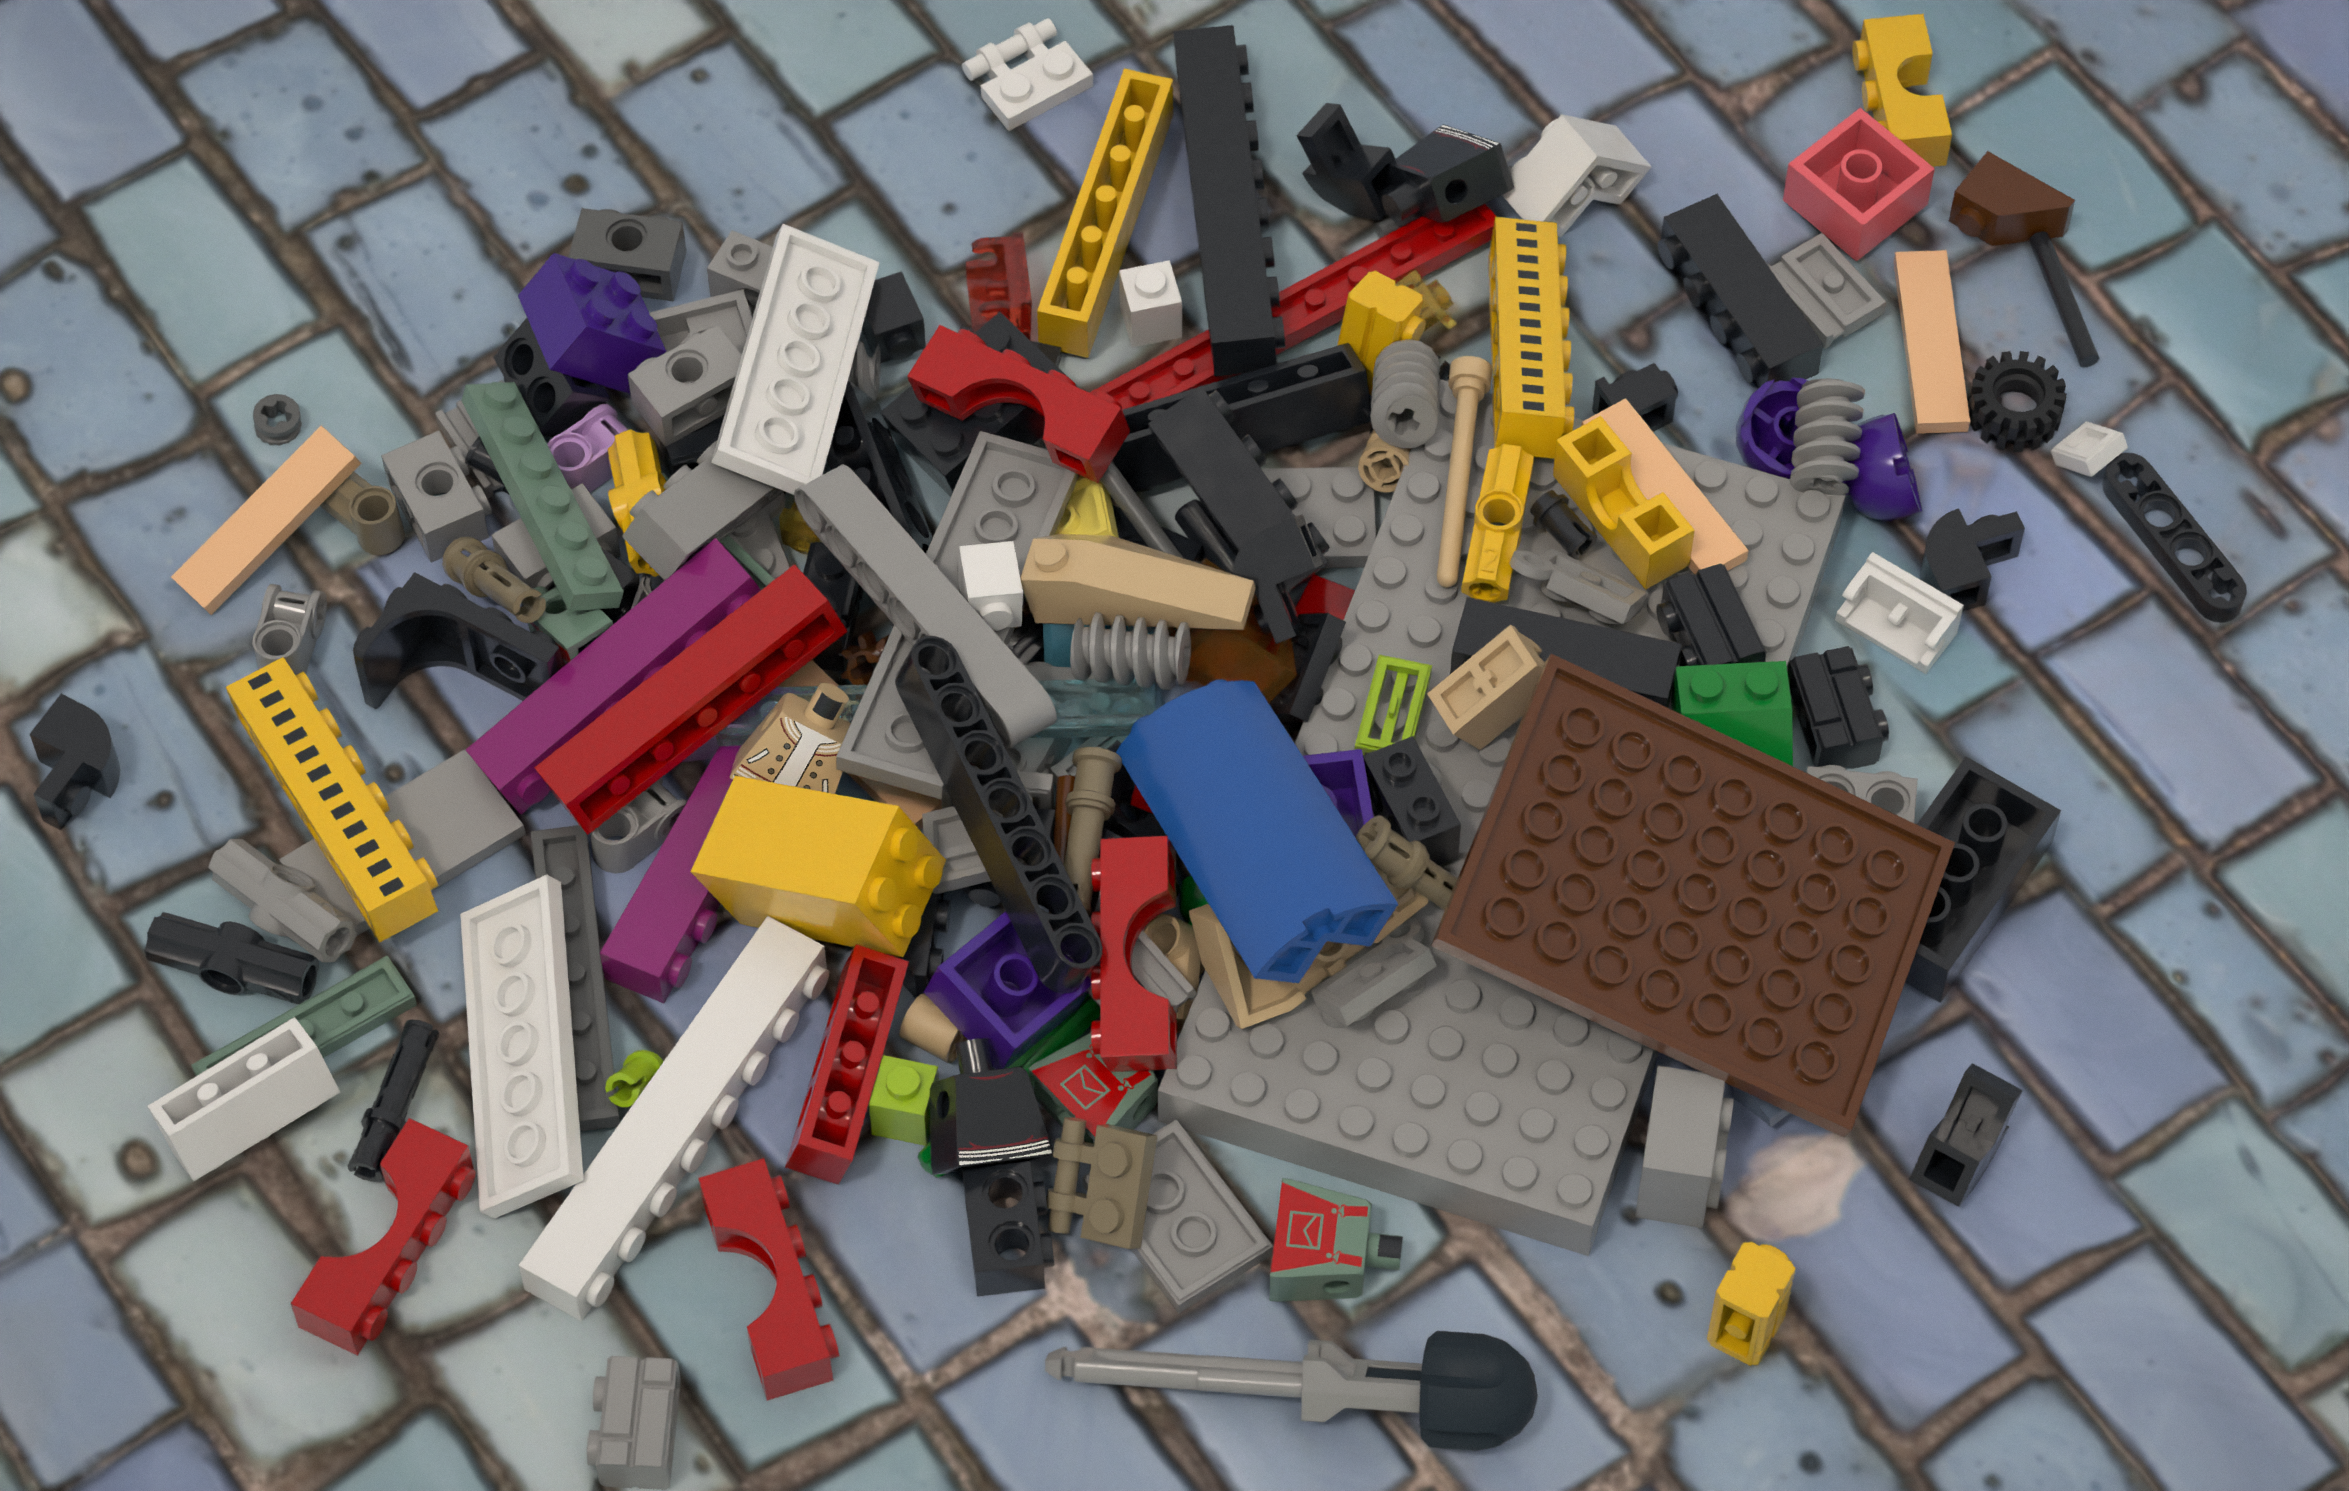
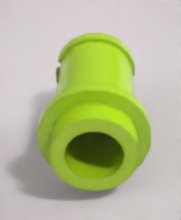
(633, 1077)

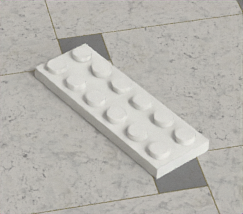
(795, 361)
(521, 1047)

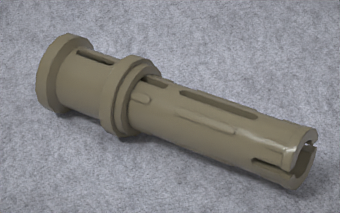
(487, 576)
(1089, 806)
(1405, 862)

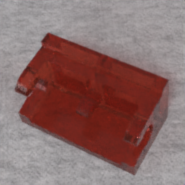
(1000, 283)

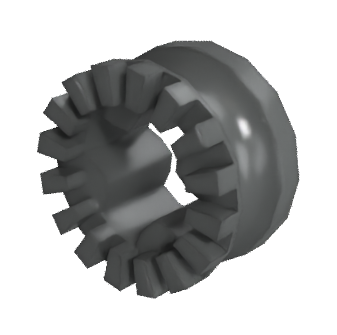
(284, 430)

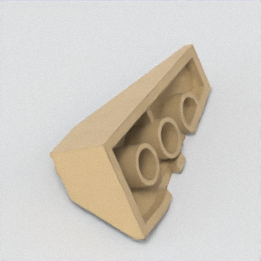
(1088, 574)
(1259, 999)

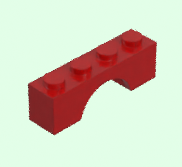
(965, 375)
(1134, 886)
(748, 1220)
(350, 1295)

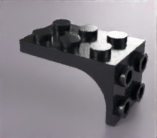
(440, 627)

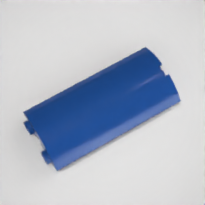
(1255, 828)

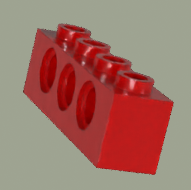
(847, 1064)

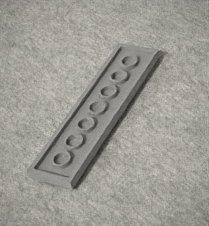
(1000, 497)

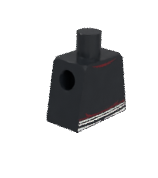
(1446, 176)
(984, 1115)

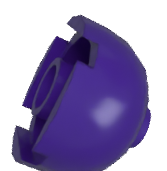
(1768, 427)
(1885, 480)

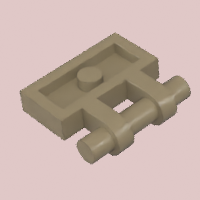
(1116, 1186)

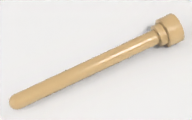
(1469, 381)

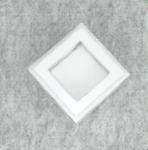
(2089, 449)

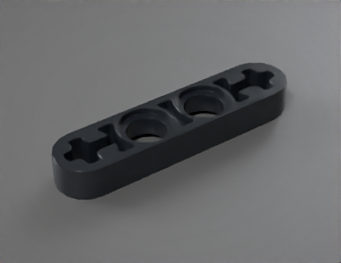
(2181, 533)

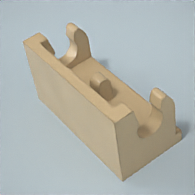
(1489, 688)

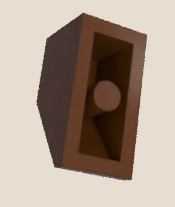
(2008, 204)

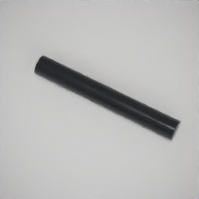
(2064, 299)

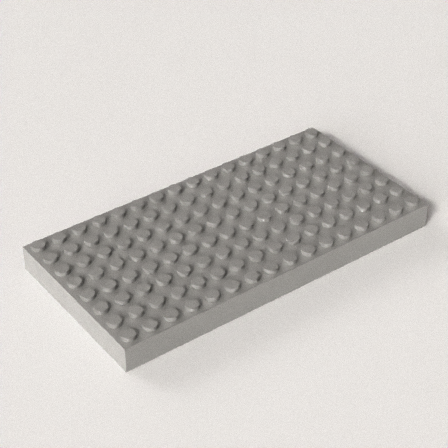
(1465, 1080)

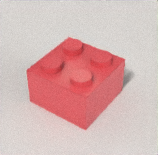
(1858, 184)

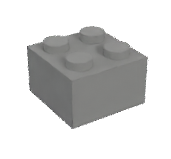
(1684, 1147)

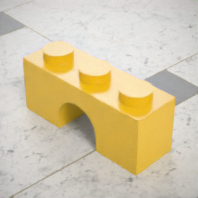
(1899, 55)
(1598, 477)

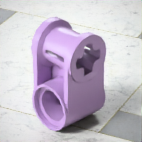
(586, 448)

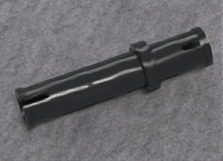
(389, 1110)

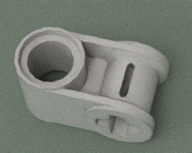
(289, 627)
(643, 825)

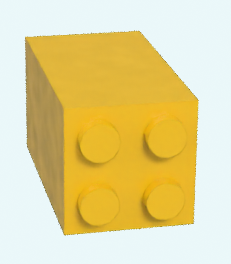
(819, 864)

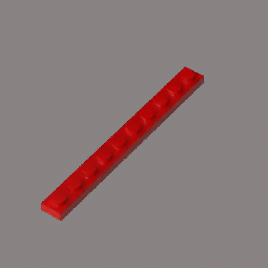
(1313, 301)

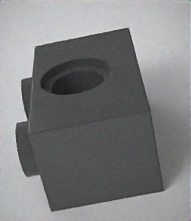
(654, 243)

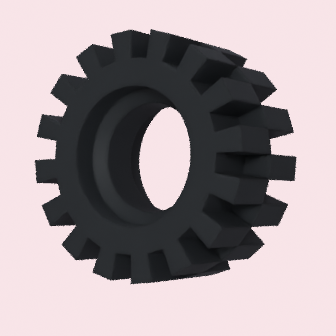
(2020, 377)

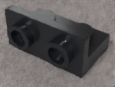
(1313, 653)

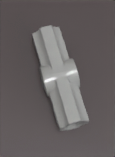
(282, 900)

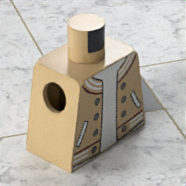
(797, 742)

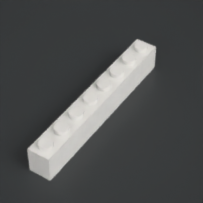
(674, 1120)

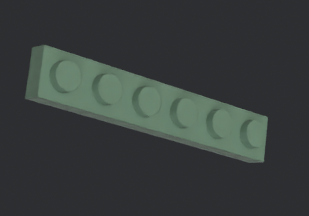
(542, 496)

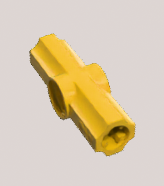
(634, 473)
(1503, 501)

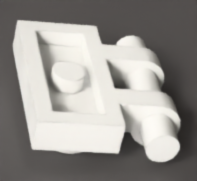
(1033, 86)

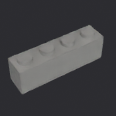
(693, 512)

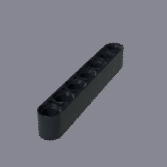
(995, 837)

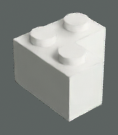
(1572, 167)

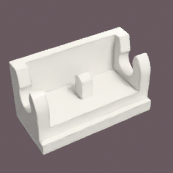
(1899, 613)

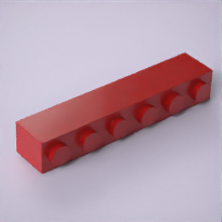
(691, 699)

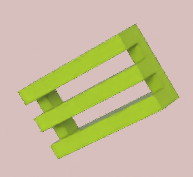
(1403, 669)

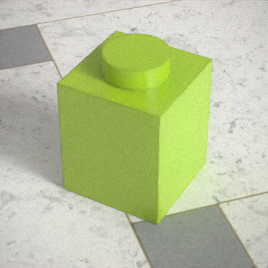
(902, 1100)

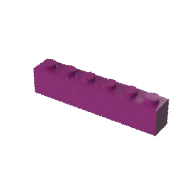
(609, 669)
(670, 907)

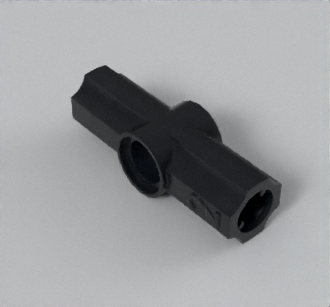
(231, 958)

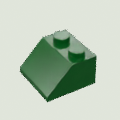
(1740, 701)

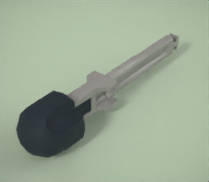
(1466, 1390)

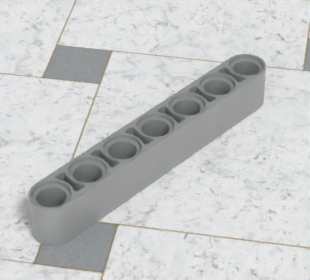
(922, 598)

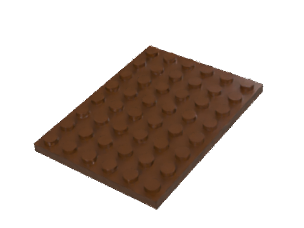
(1695, 895)

